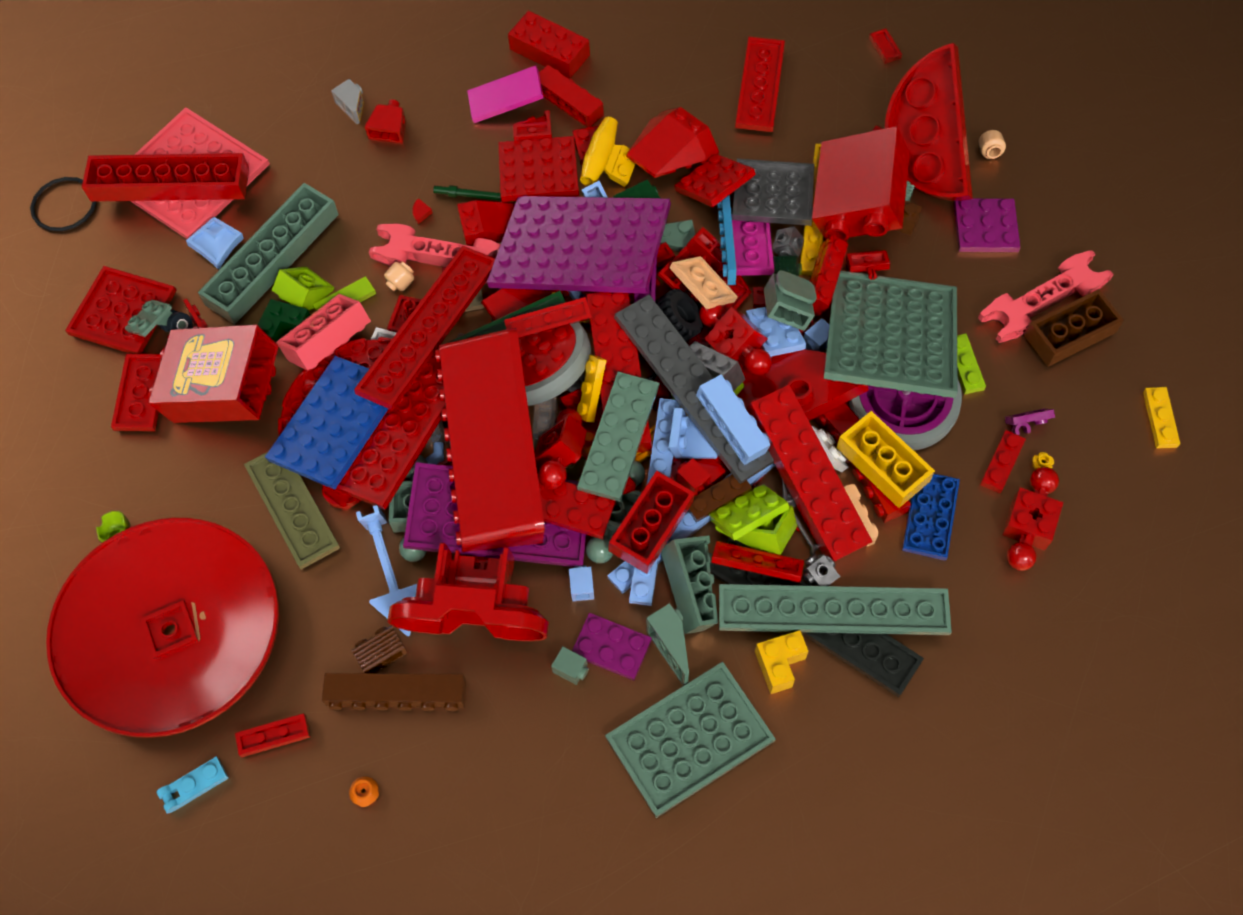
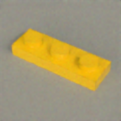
(591, 388)
(1161, 417)

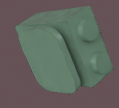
(790, 299)

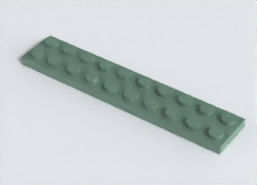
(834, 609)

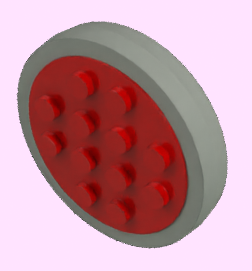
(553, 361)

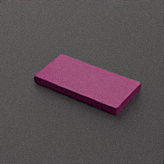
(505, 94)
(752, 248)

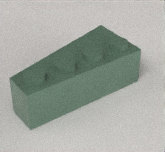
(691, 581)

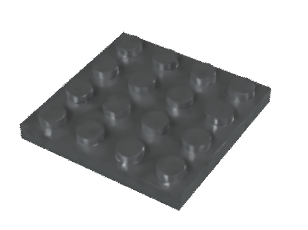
(776, 193)

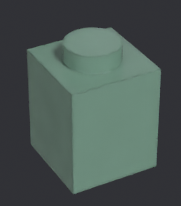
(570, 666)

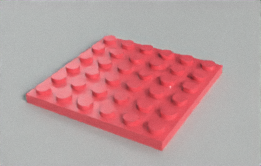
(194, 135)

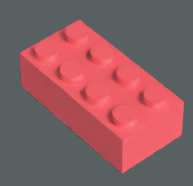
(323, 332)

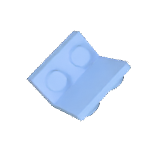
(687, 440)

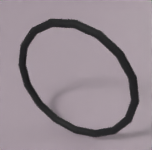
(58, 228)

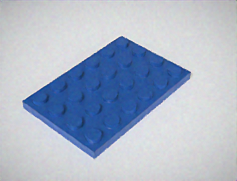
(328, 426)

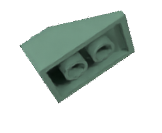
(668, 635)

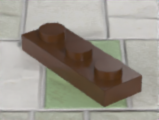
(717, 497)

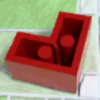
(700, 474)

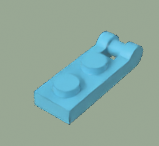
(193, 784)

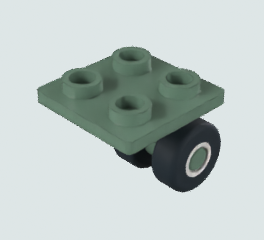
(160, 314)

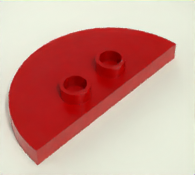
(932, 123)
(805, 375)

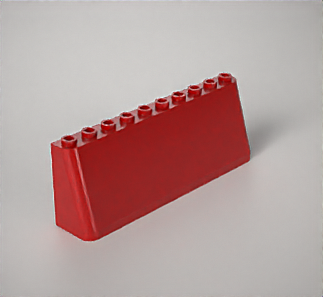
(490, 442)

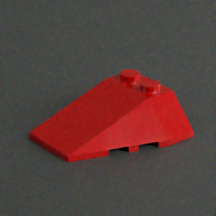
(672, 142)
(707, 247)

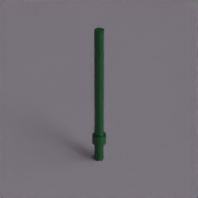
(454, 191)

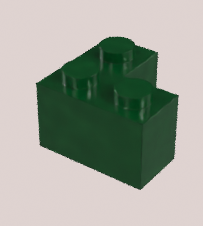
(281, 318)

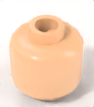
(991, 144)
(399, 276)

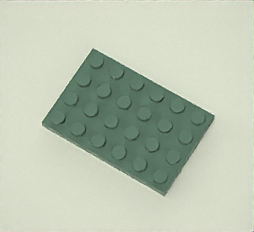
(689, 739)

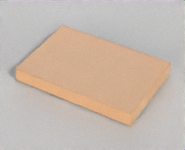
(703, 282)

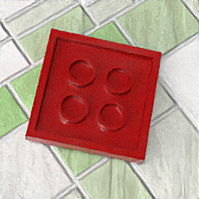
(714, 180)

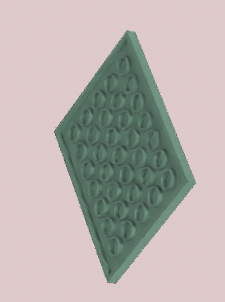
(893, 334)

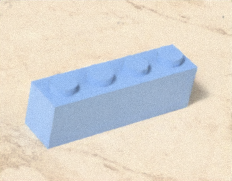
(733, 419)

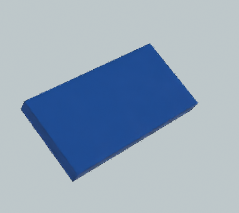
(932, 518)

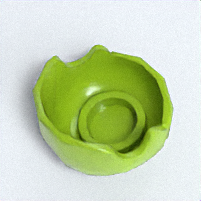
(112, 523)

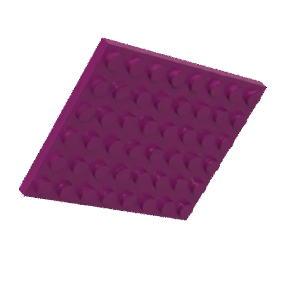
(580, 244)

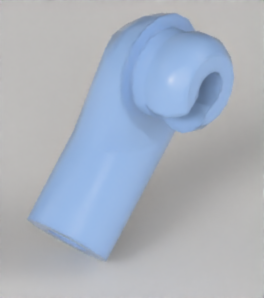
(437, 455)

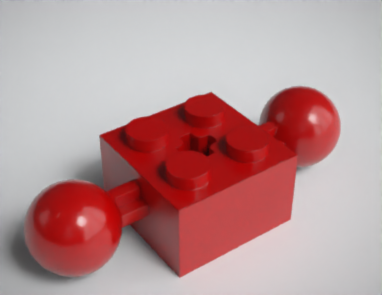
(736, 338)
(559, 448)
(1032, 519)

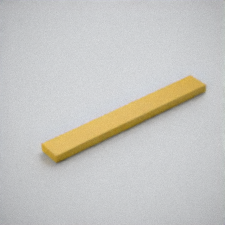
(812, 235)

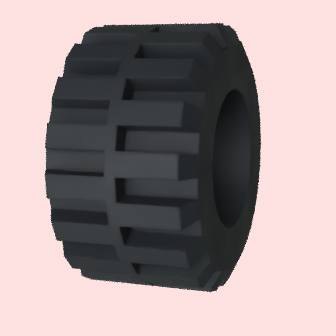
(681, 312)

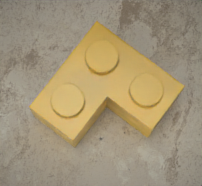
(777, 655)

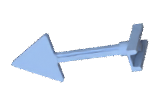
(373, 523)

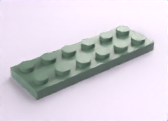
(618, 436)

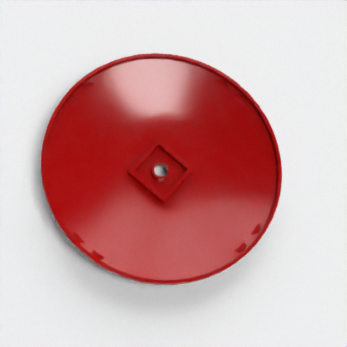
(112, 619)

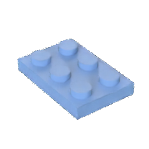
(781, 337)

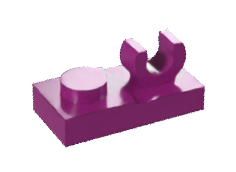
(1037, 416)

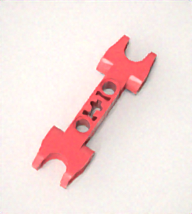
(405, 246)
(1016, 313)

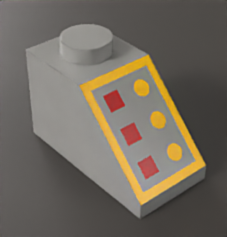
(349, 99)

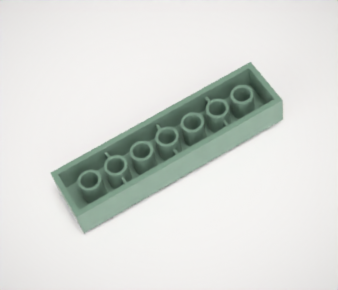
(271, 248)

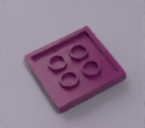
(986, 225)

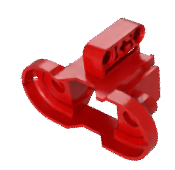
(471, 594)

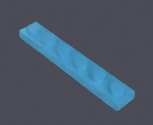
(727, 240)

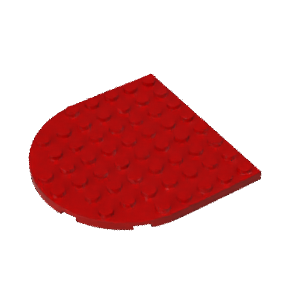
(397, 438)

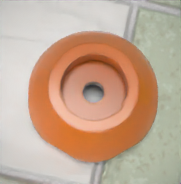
(370, 794)

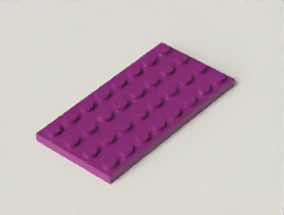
(432, 522)

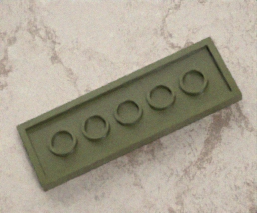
(292, 511)

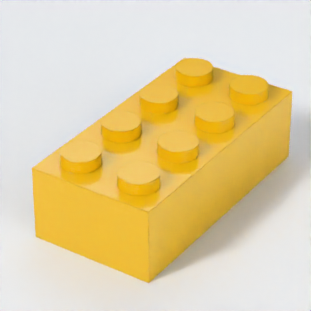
(885, 459)

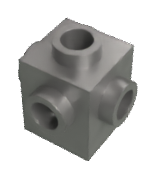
(788, 242)
(819, 570)

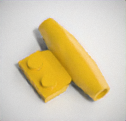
(606, 156)

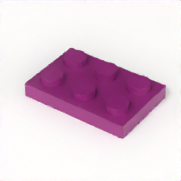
(612, 646)

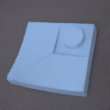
(215, 241)

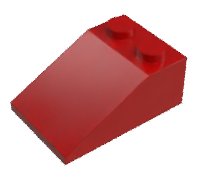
(484, 220)

